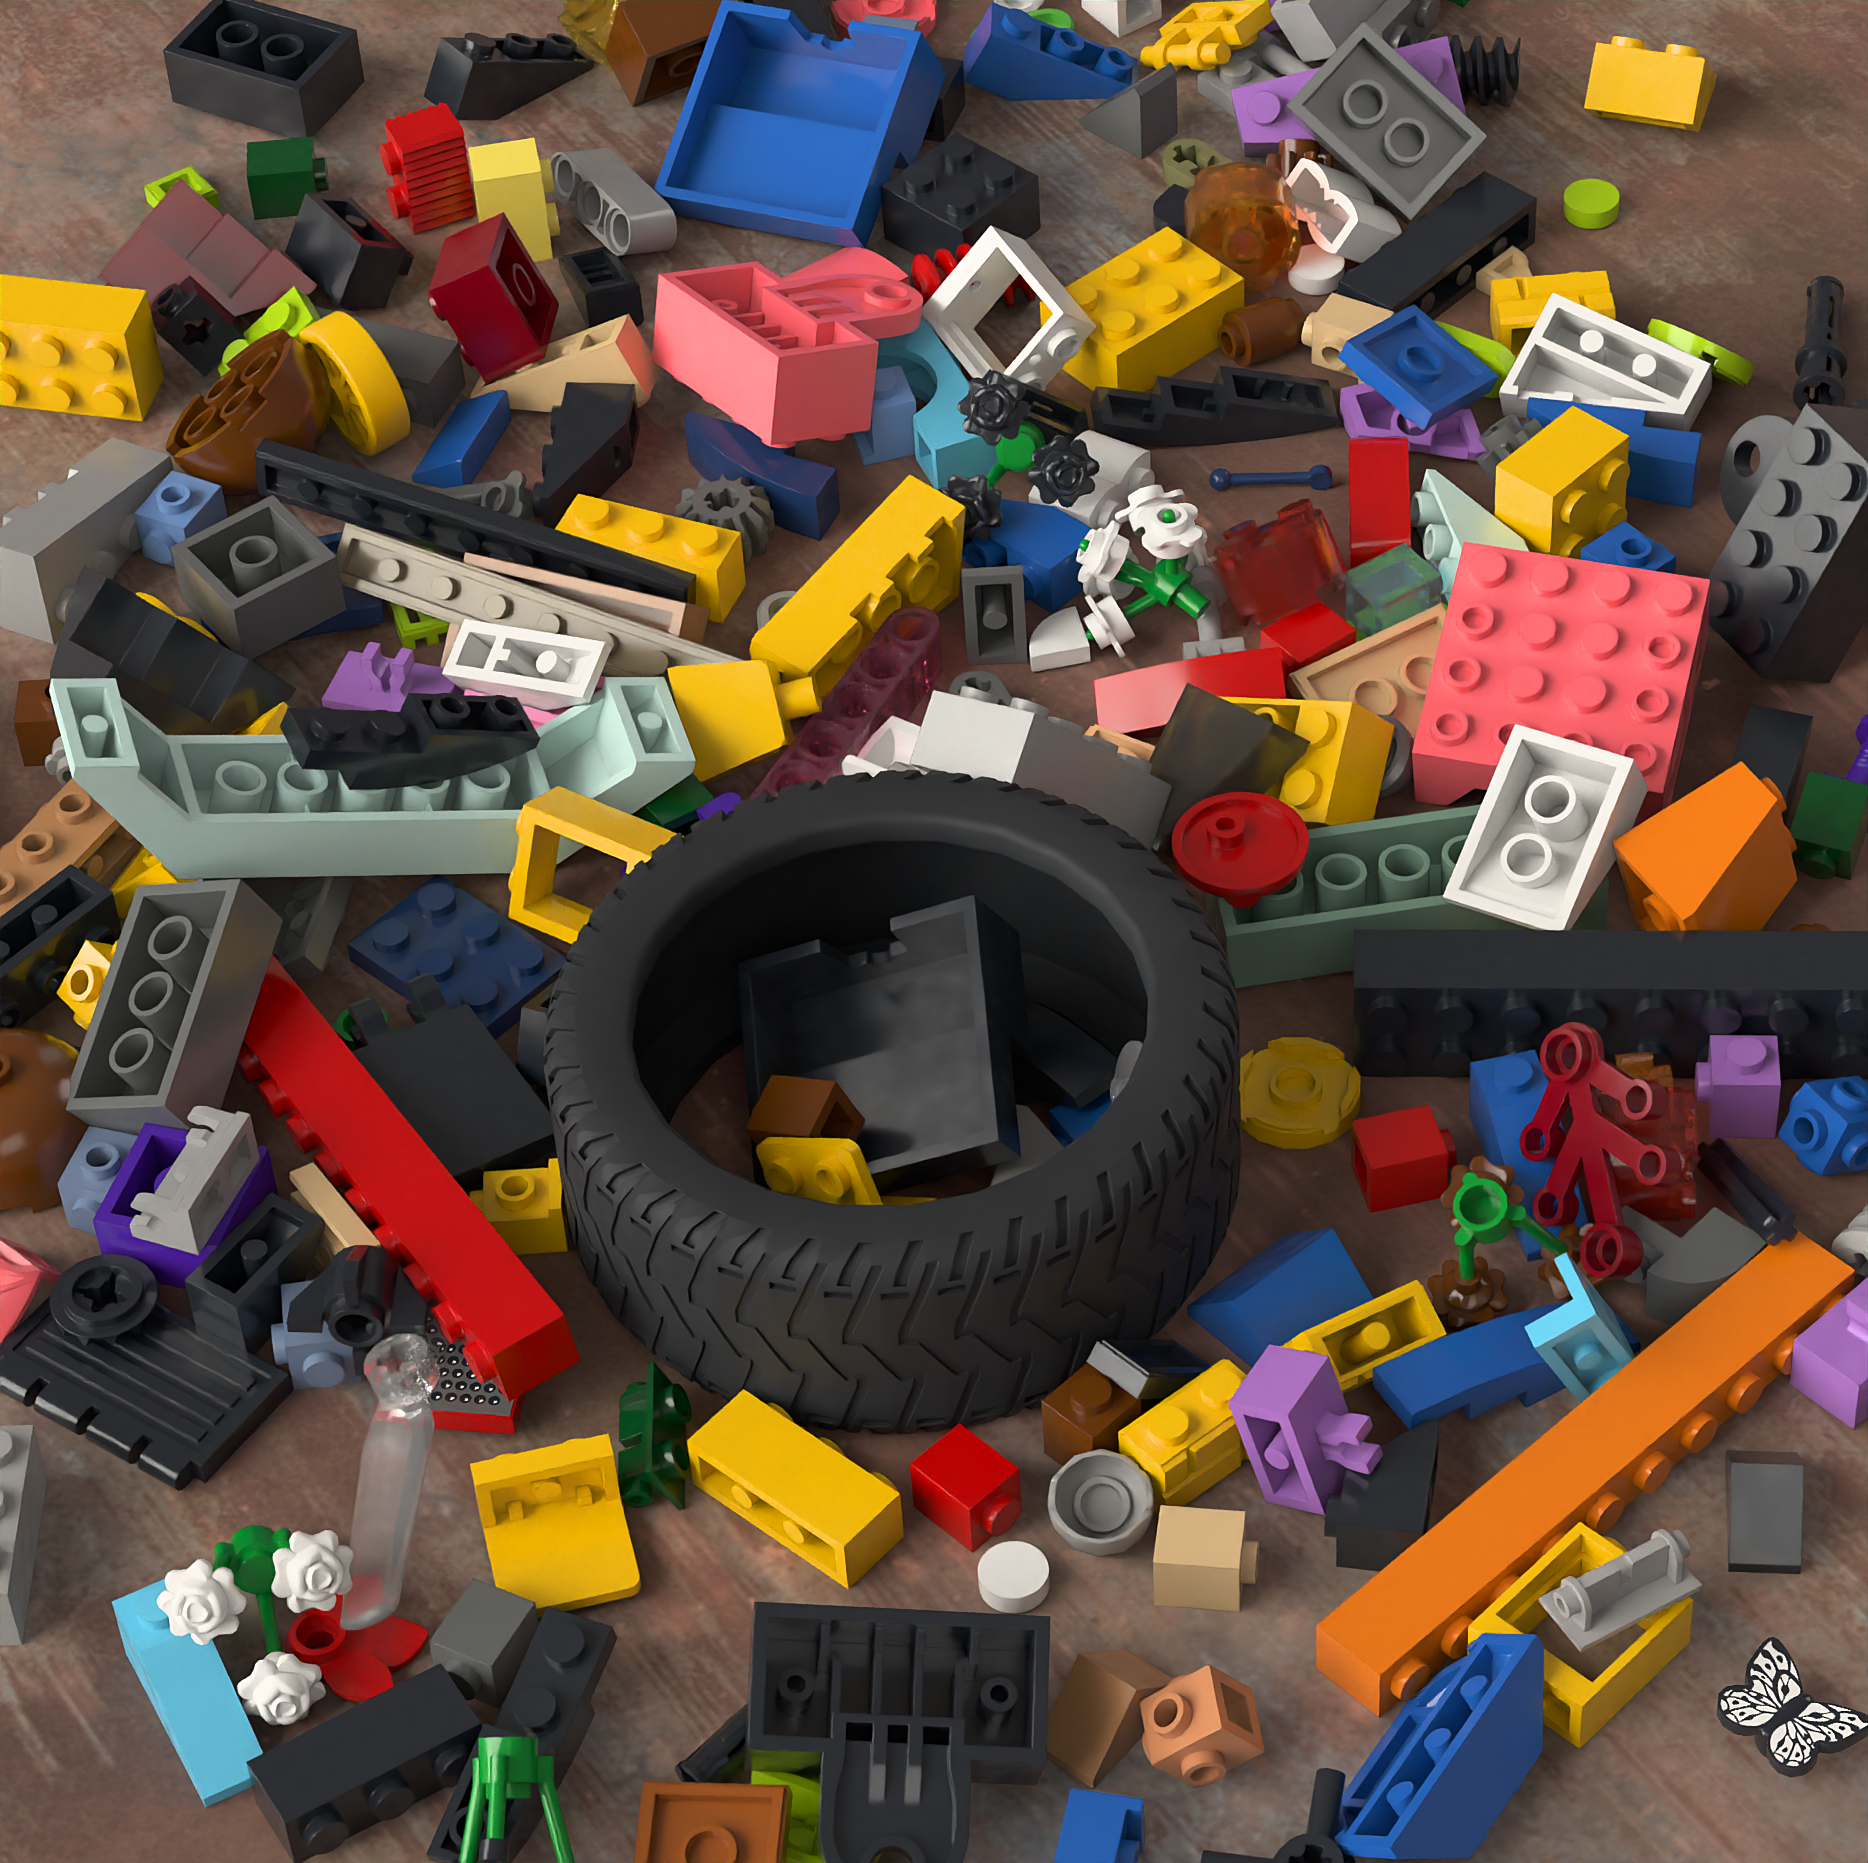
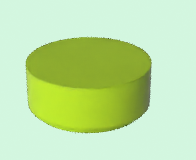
(1591, 203)

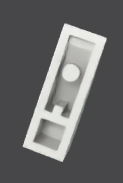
(527, 664)

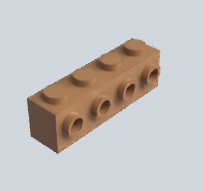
(63, 832)

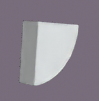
(1059, 642)

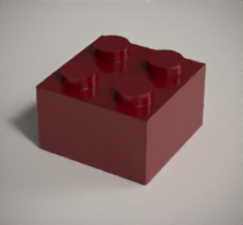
(493, 298)

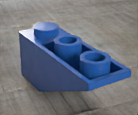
(1039, 61)
(1042, 542)

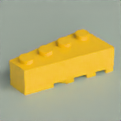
(894, 560)

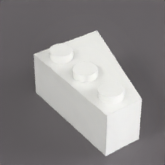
(1605, 363)

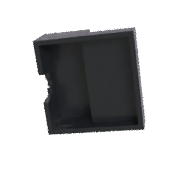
(907, 1035)

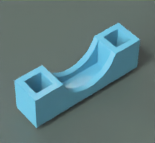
(937, 378)

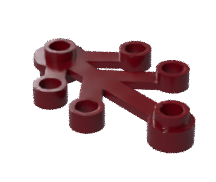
(1576, 1067)

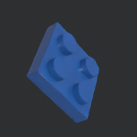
(1418, 367)

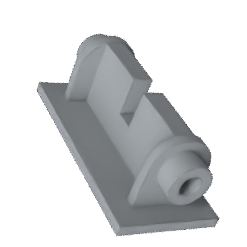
(1623, 1590)

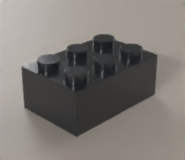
(264, 66)

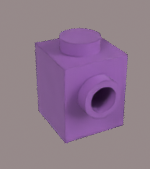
(1740, 1086)

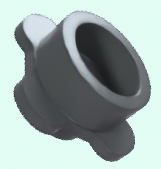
(509, 496)

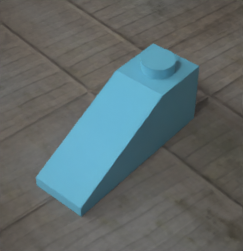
(189, 1696)

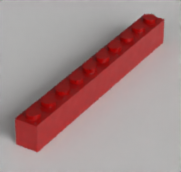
(403, 1192)

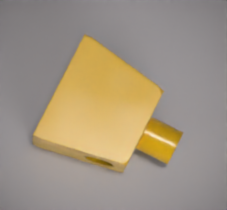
(738, 713)

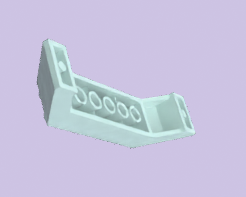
(253, 813)

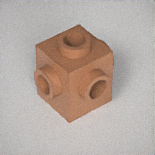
(1201, 1726)

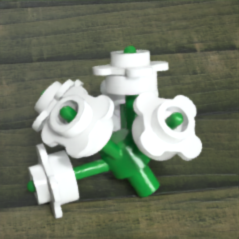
(1114, 570)

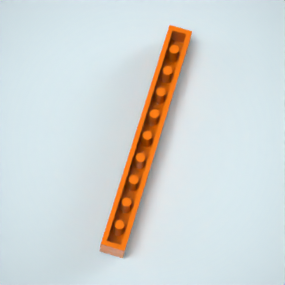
(1580, 1470)

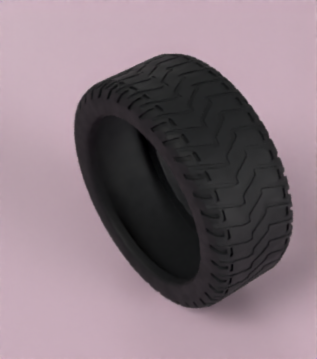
(927, 1304)

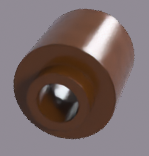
(1261, 330)

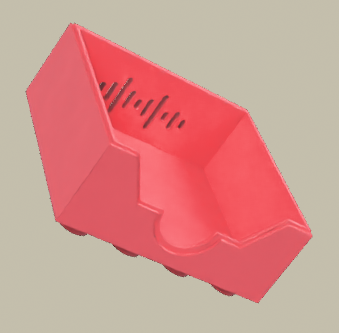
(1566, 652)

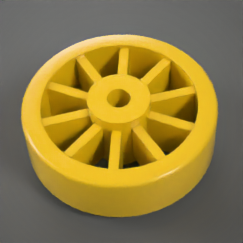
(365, 392)

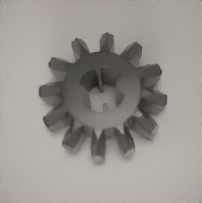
(733, 507)

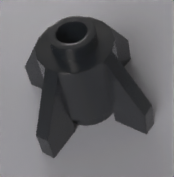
(359, 1301)

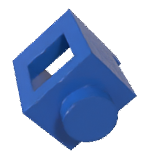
(1101, 1828)

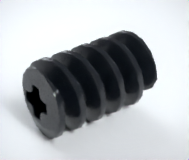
(1484, 70)

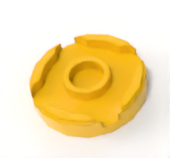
(1298, 1093)

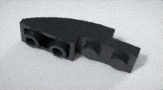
(421, 744)
(544, 1702)

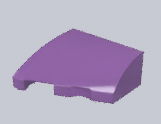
(1371, 415)

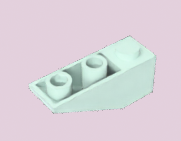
(1448, 519)

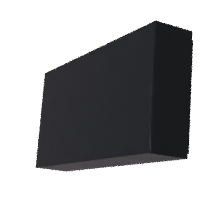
(1146, 1365)

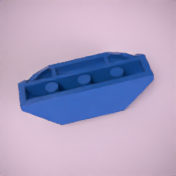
(1450, 1756)

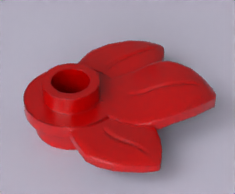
(355, 1661)

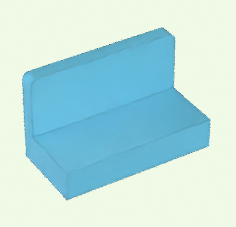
(1580, 1337)

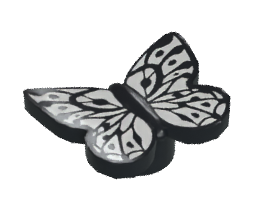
(1786, 1721)

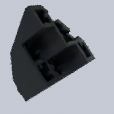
(160, 662)

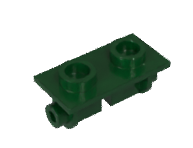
(656, 1418)

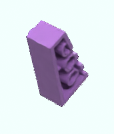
(1262, 105)

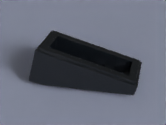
(601, 286)

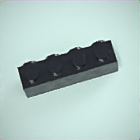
(45, 937)

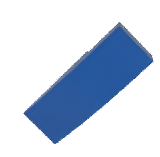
(1660, 459)

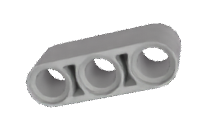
(613, 201)

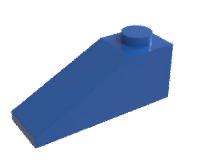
(1501, 1103)

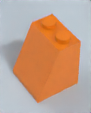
(1710, 858)

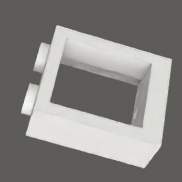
(994, 265)

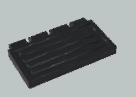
(157, 1399)

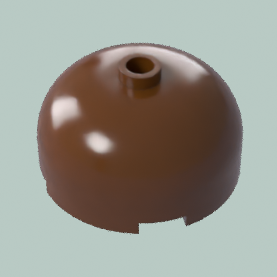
(269, 393)
(34, 1123)

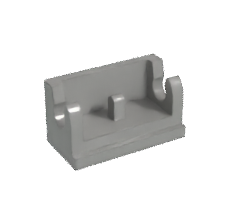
(199, 1182)

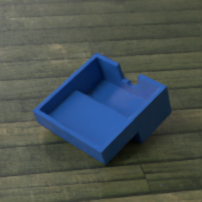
(798, 126)

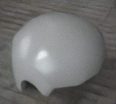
(1101, 1502)

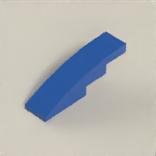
(1473, 1370)

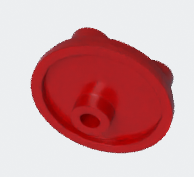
(1240, 846)

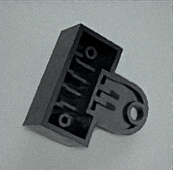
(1797, 563)
(896, 1718)

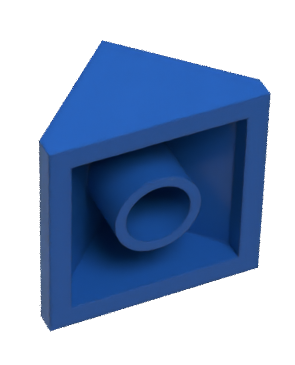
(1281, 1294)

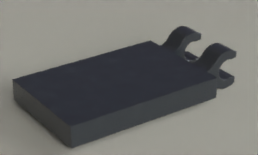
(453, 1084)

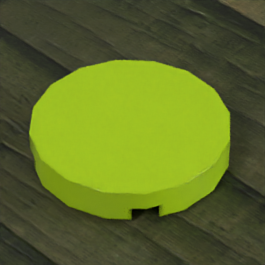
(1724, 363)

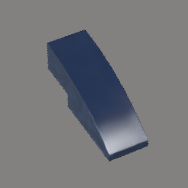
(798, 490)

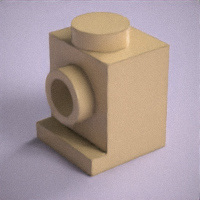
(1336, 323)

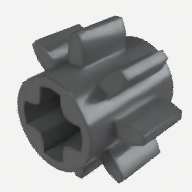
(1504, 439)

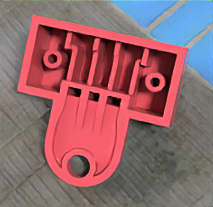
(781, 352)

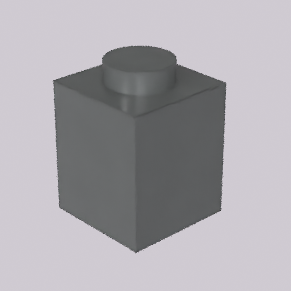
(485, 1641)

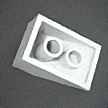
(1546, 830)

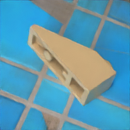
(600, 354)

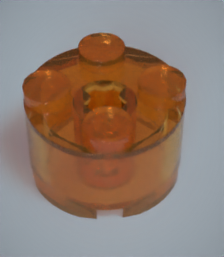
(1244, 221)

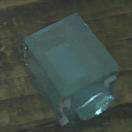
(1391, 589)

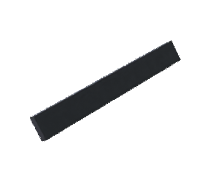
(451, 523)

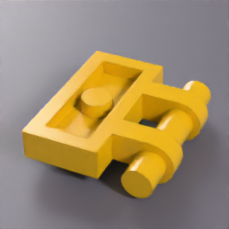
(1207, 33)

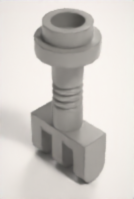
(1209, 624)

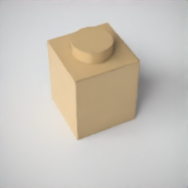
(1202, 1558)

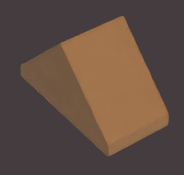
(1100, 1712)

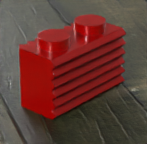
(428, 169)

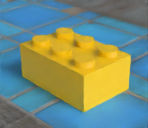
(1151, 312)
(77, 348)

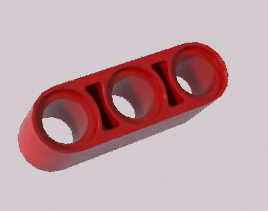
(1378, 496)

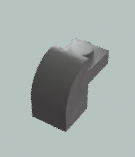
(1689, 1268)

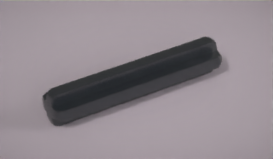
(1746, 1191)

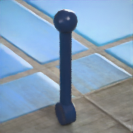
(1318, 477)

